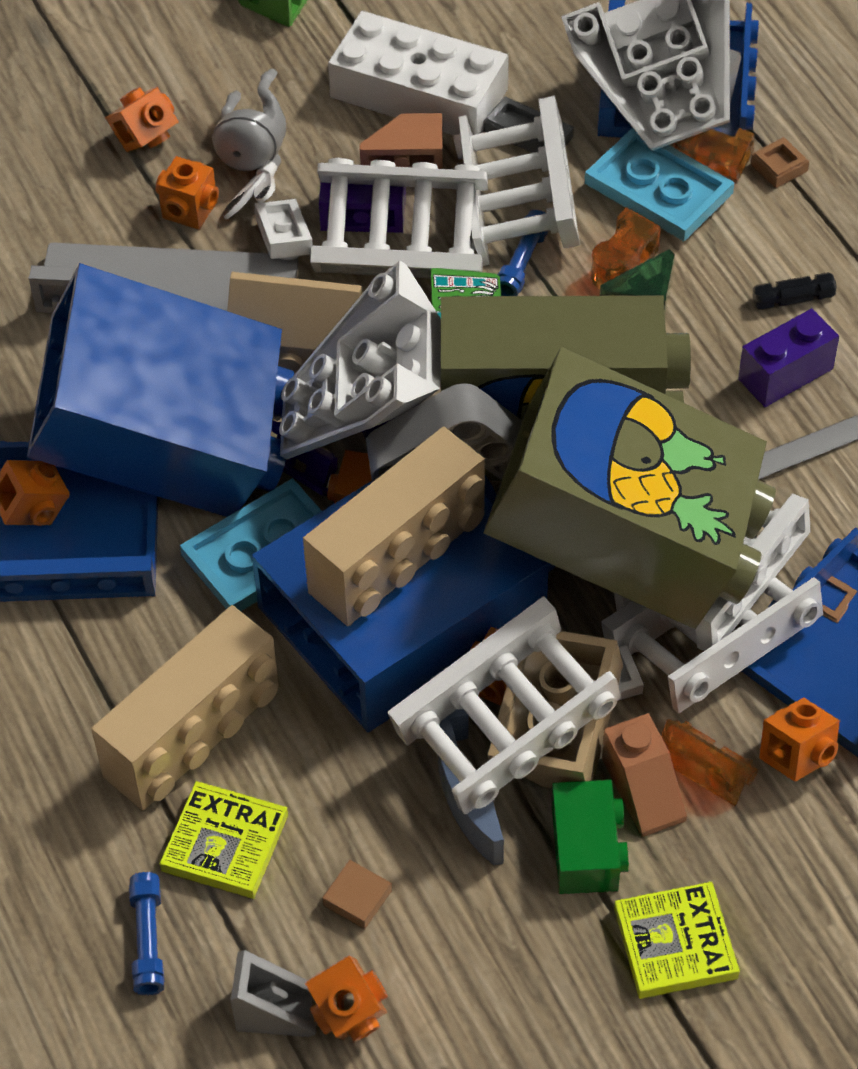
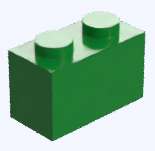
(586, 837)

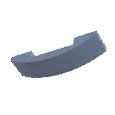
(478, 825)

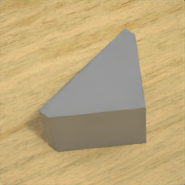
(270, 999)

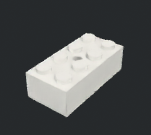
(417, 71)

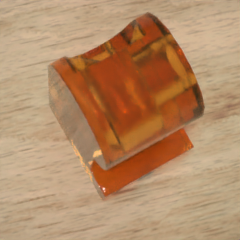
(720, 151)
(630, 246)

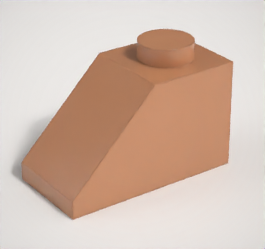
(406, 141)
(643, 774)

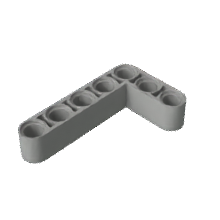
(463, 411)

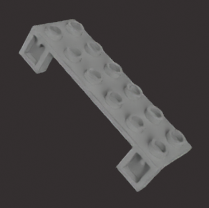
(184, 272)

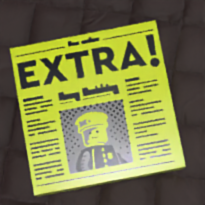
(224, 839)
(676, 940)

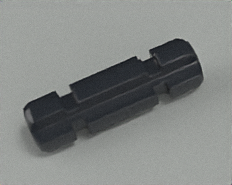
(794, 291)

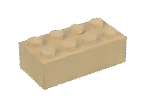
(395, 526)
(187, 708)

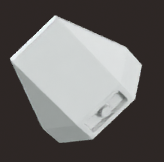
(659, 63)
(367, 368)

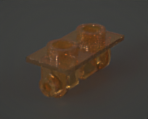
(702, 762)

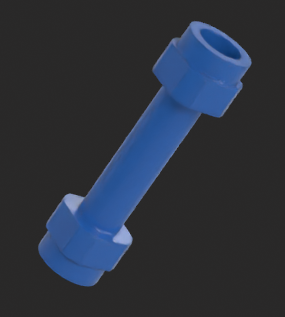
(512, 275)
(148, 968)

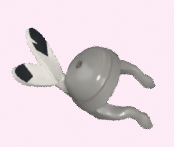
(251, 142)

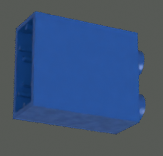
(159, 393)
(413, 628)

